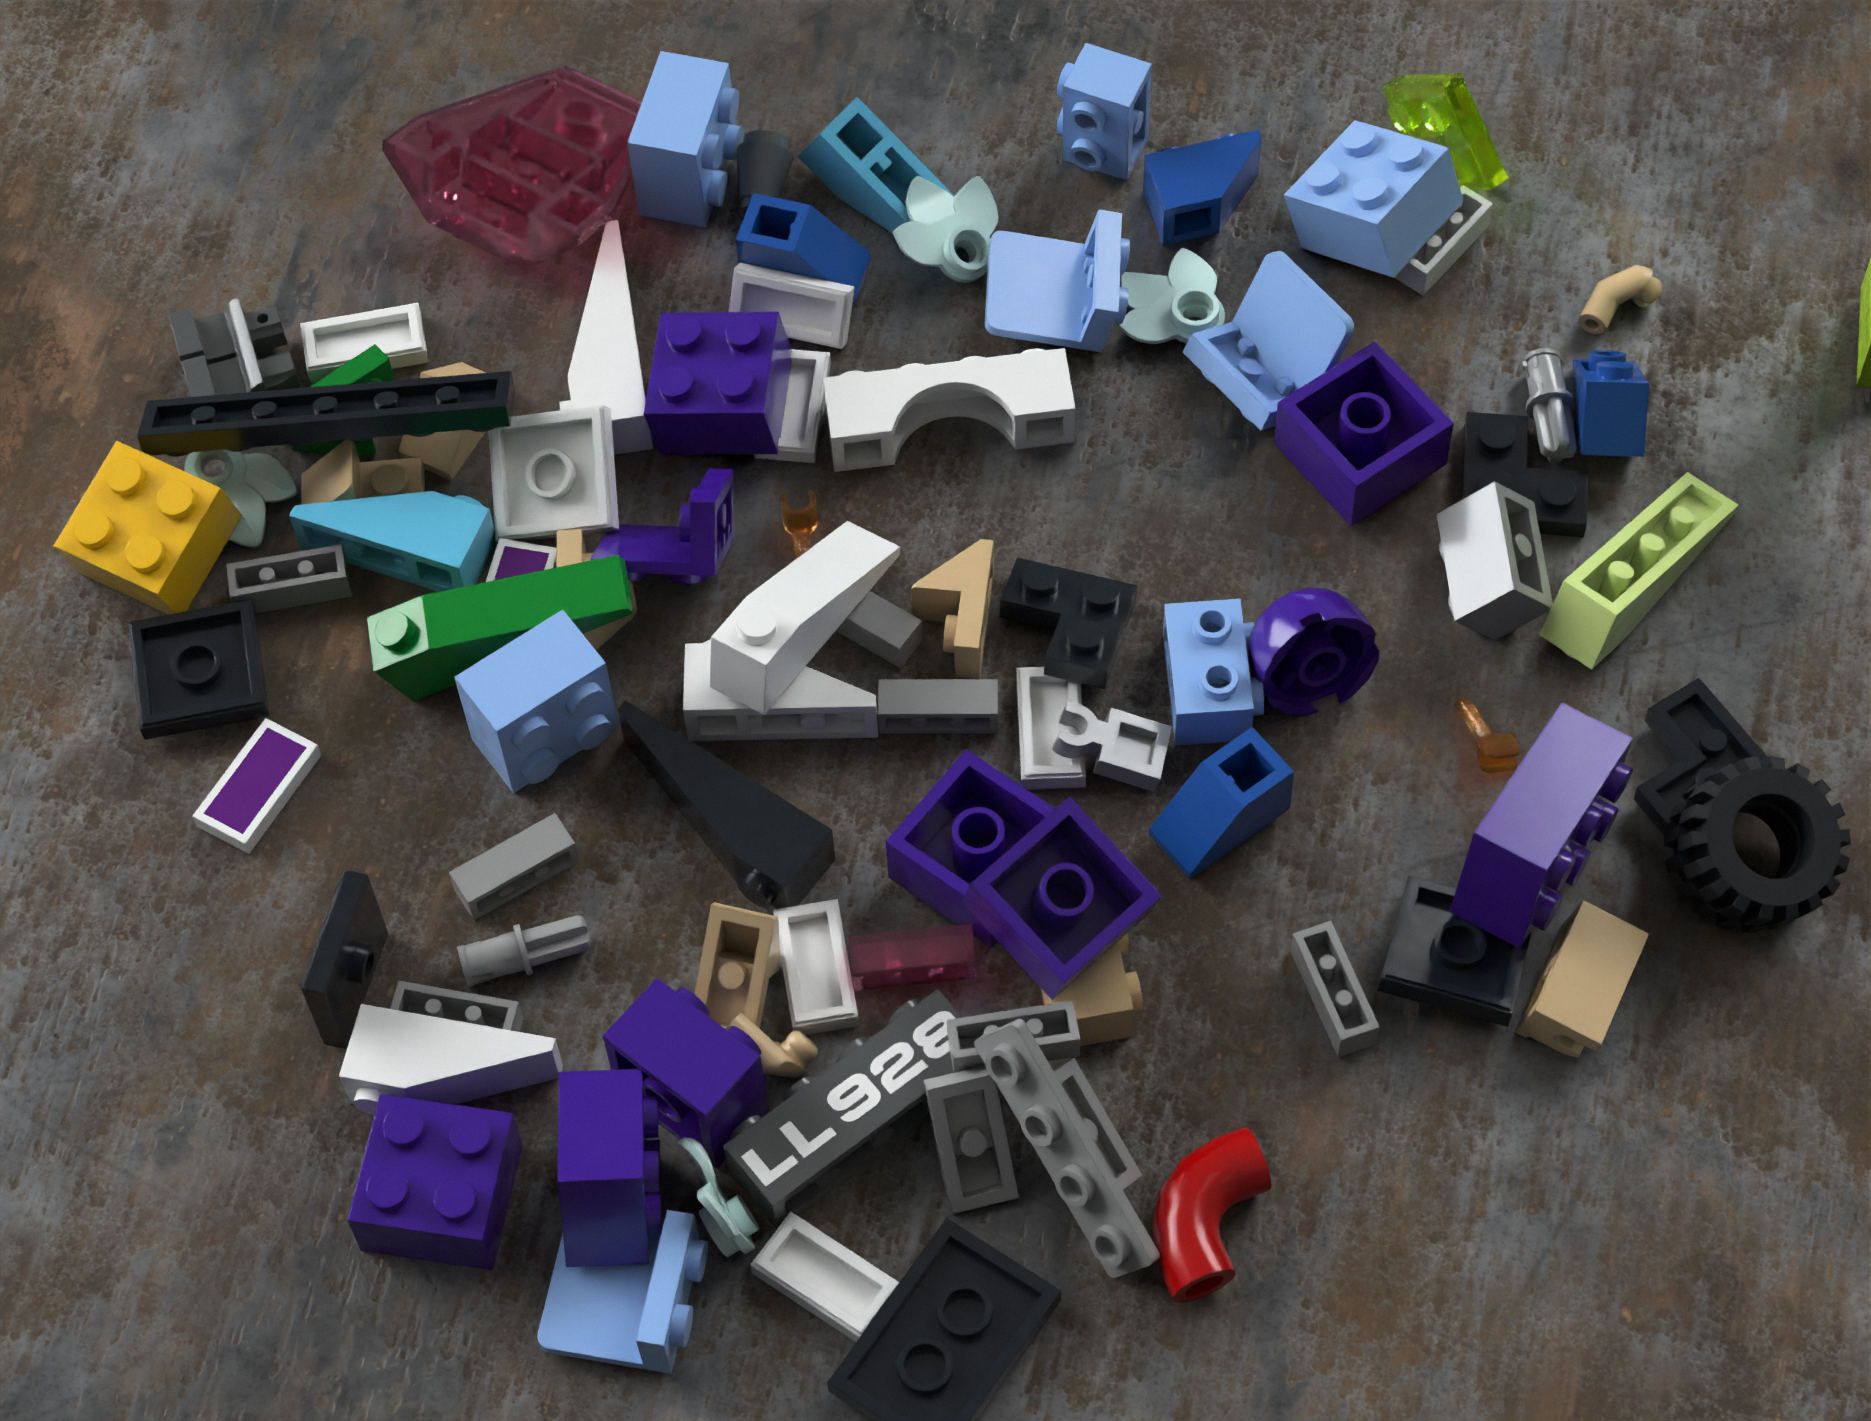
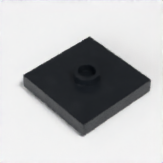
(198, 669)
(344, 958)
(1448, 959)

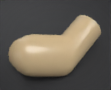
(1614, 290)
(779, 1059)

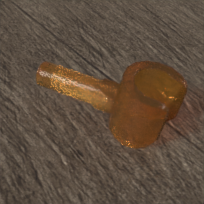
(800, 522)
(1493, 751)

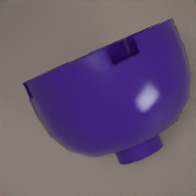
(1310, 649)

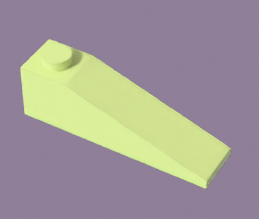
(1634, 570)

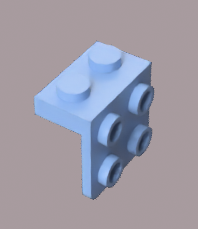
(1058, 287)
(1276, 341)
(627, 1311)

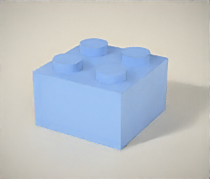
(684, 139)
(1374, 198)
(538, 701)

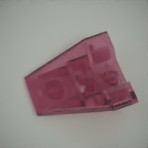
(520, 164)

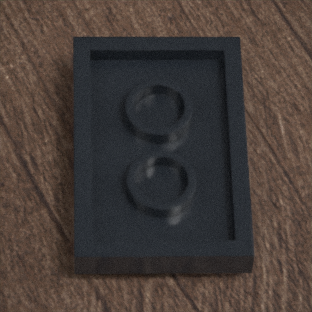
(945, 1333)

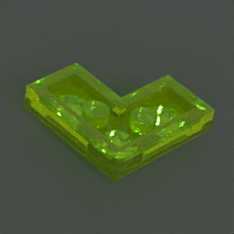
(1445, 110)

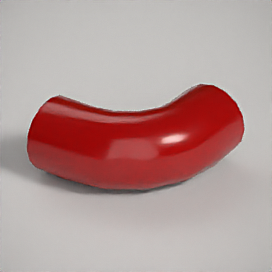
(1192, 1208)

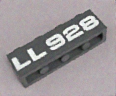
(844, 1115)

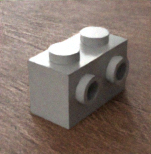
(1494, 561)

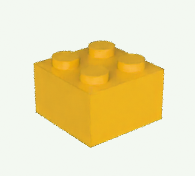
(148, 529)

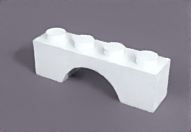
(1018, 394)

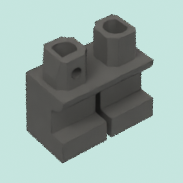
(222, 351)

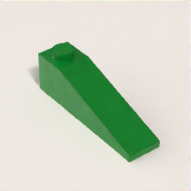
(445, 632)

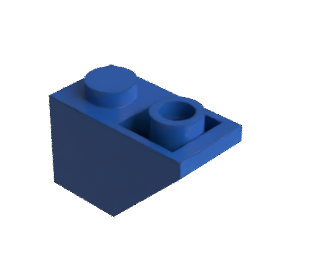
(1199, 184)
(800, 242)
(1609, 405)
(1224, 803)

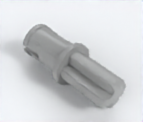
(1550, 404)
(523, 949)

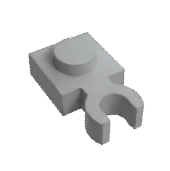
(1123, 744)

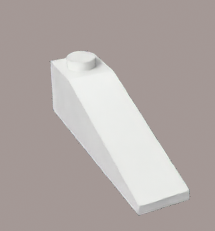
(606, 351)
(794, 615)

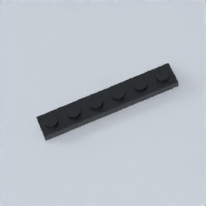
(327, 414)

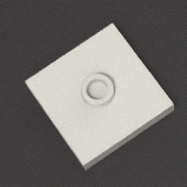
(554, 474)

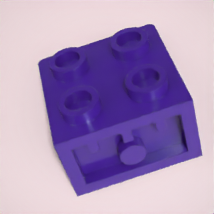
(685, 551)

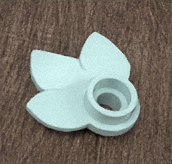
(948, 221)
(1164, 304)
(249, 484)
(726, 1220)

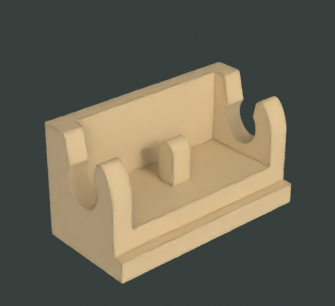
(1582, 981)

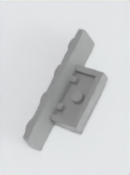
(1074, 1144)

